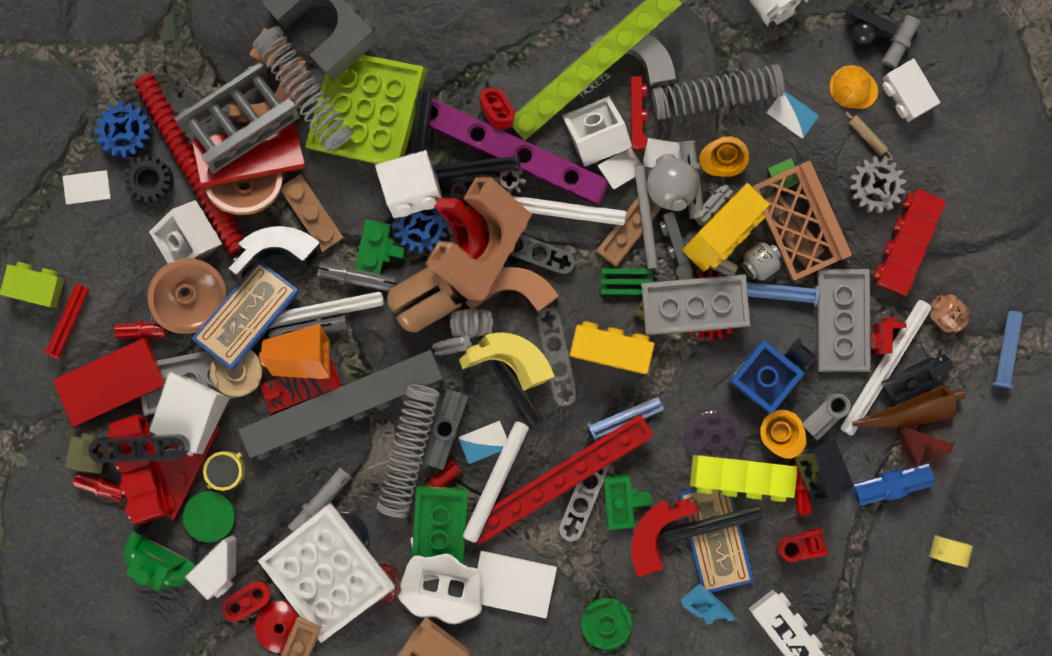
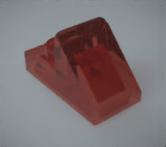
(916, 441)

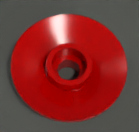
(275, 613)

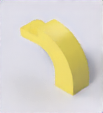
(515, 351)

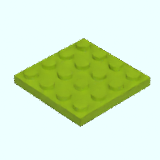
(378, 105)

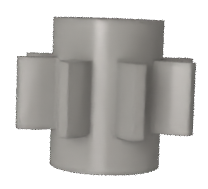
(504, 175)

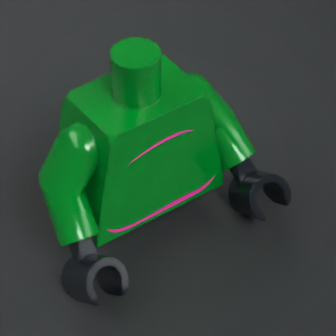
(154, 564)

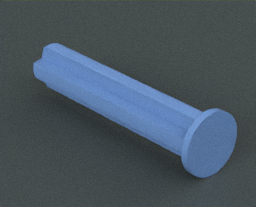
(783, 292)
(1009, 350)
(610, 424)

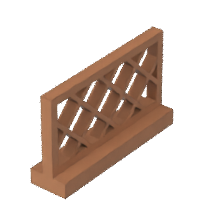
(823, 217)

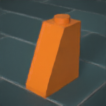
(298, 354)

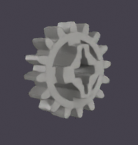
(882, 193)

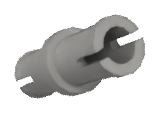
(901, 41)

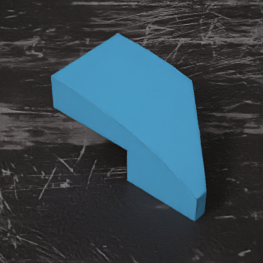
(706, 605)

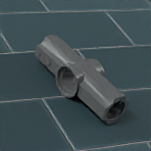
(451, 413)

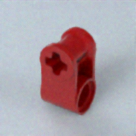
(807, 545)

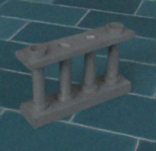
(250, 136)

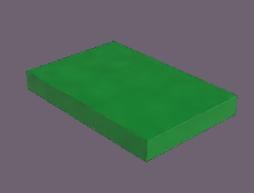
(440, 522)

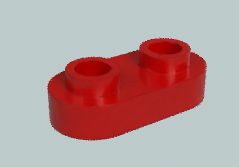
(497, 108)
(246, 600)

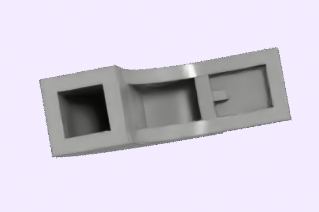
(654, 59)

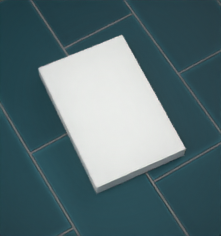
(515, 584)

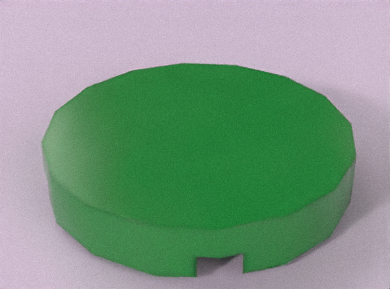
(209, 516)
(606, 623)

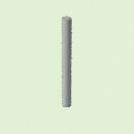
(646, 217)

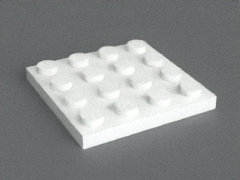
(326, 572)

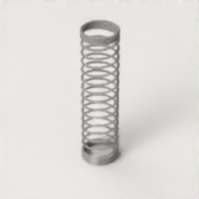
(261, 44)
(776, 85)
(423, 394)

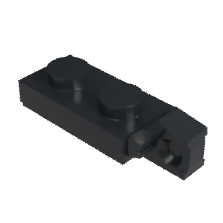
(916, 378)

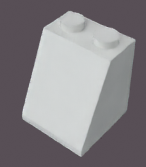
(189, 411)

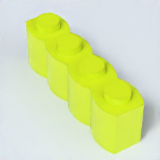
(743, 476)

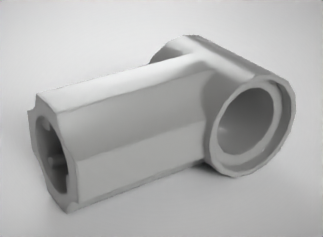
(824, 418)

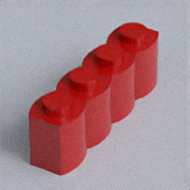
(909, 242)
(140, 479)

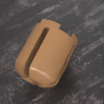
(428, 310)
(432, 641)

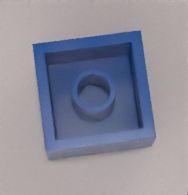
(766, 376)

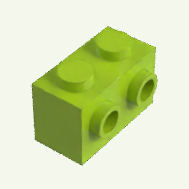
(32, 286)

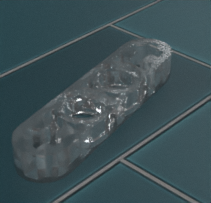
(558, 356)

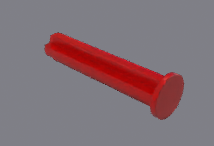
(67, 321)

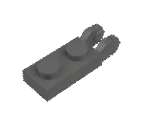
(670, 228)

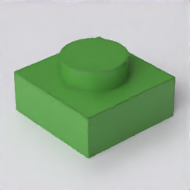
(790, 180)

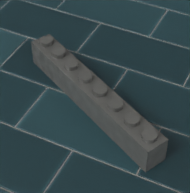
(338, 405)

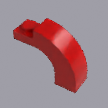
(466, 226)
(645, 541)

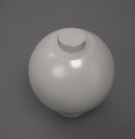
(672, 183)

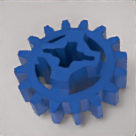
(116, 136)
(409, 230)

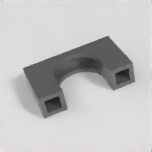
(346, 43)

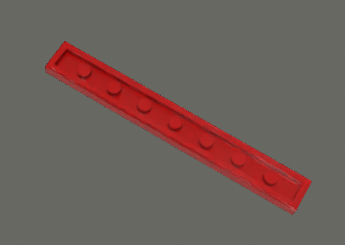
(565, 476)

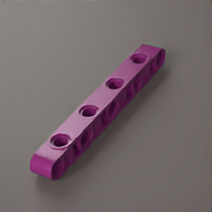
(500, 144)

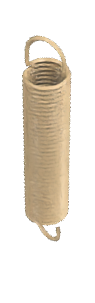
(868, 135)

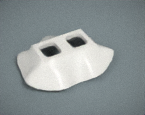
(439, 603)

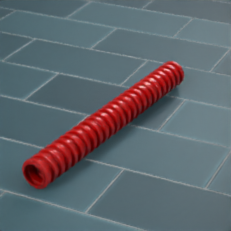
(186, 157)

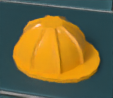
(853, 87)
(724, 157)
(783, 433)

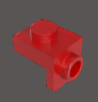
(882, 336)

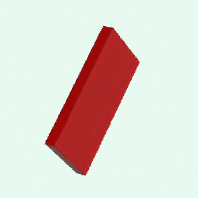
(272, 156)
(109, 382)

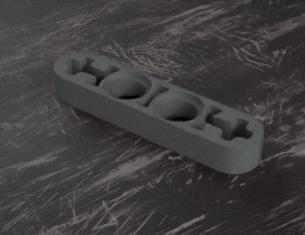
(530, 244)

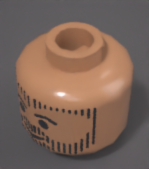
(949, 313)

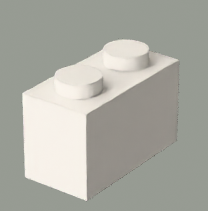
(910, 90)

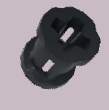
(801, 354)

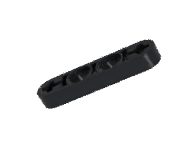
(139, 450)

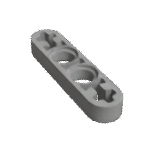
(581, 492)

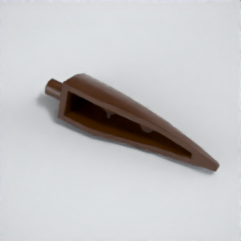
(923, 408)

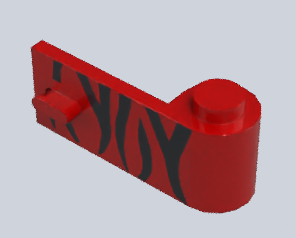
(292, 390)

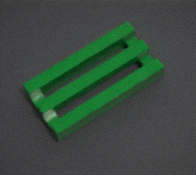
(649, 272)

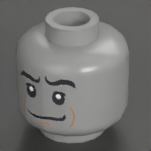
(761, 261)

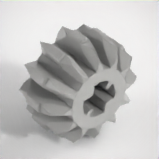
(471, 323)

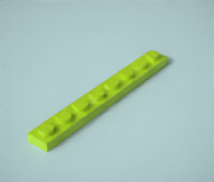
(591, 64)

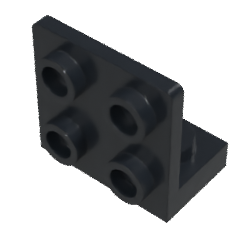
(824, 472)

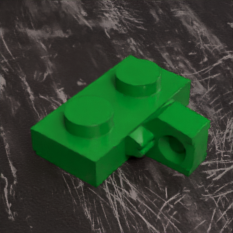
(376, 247)
(622, 501)

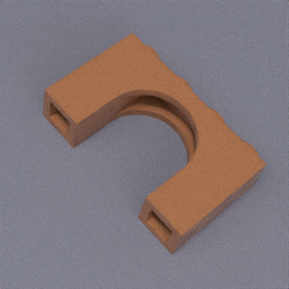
(505, 221)

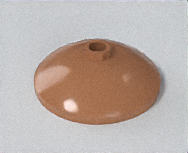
(259, 195)
(186, 311)

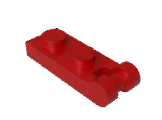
(638, 116)

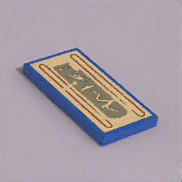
(245, 316)
(721, 554)

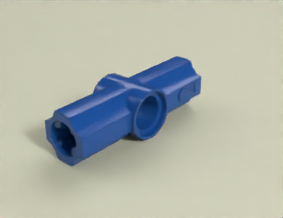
(893, 484)

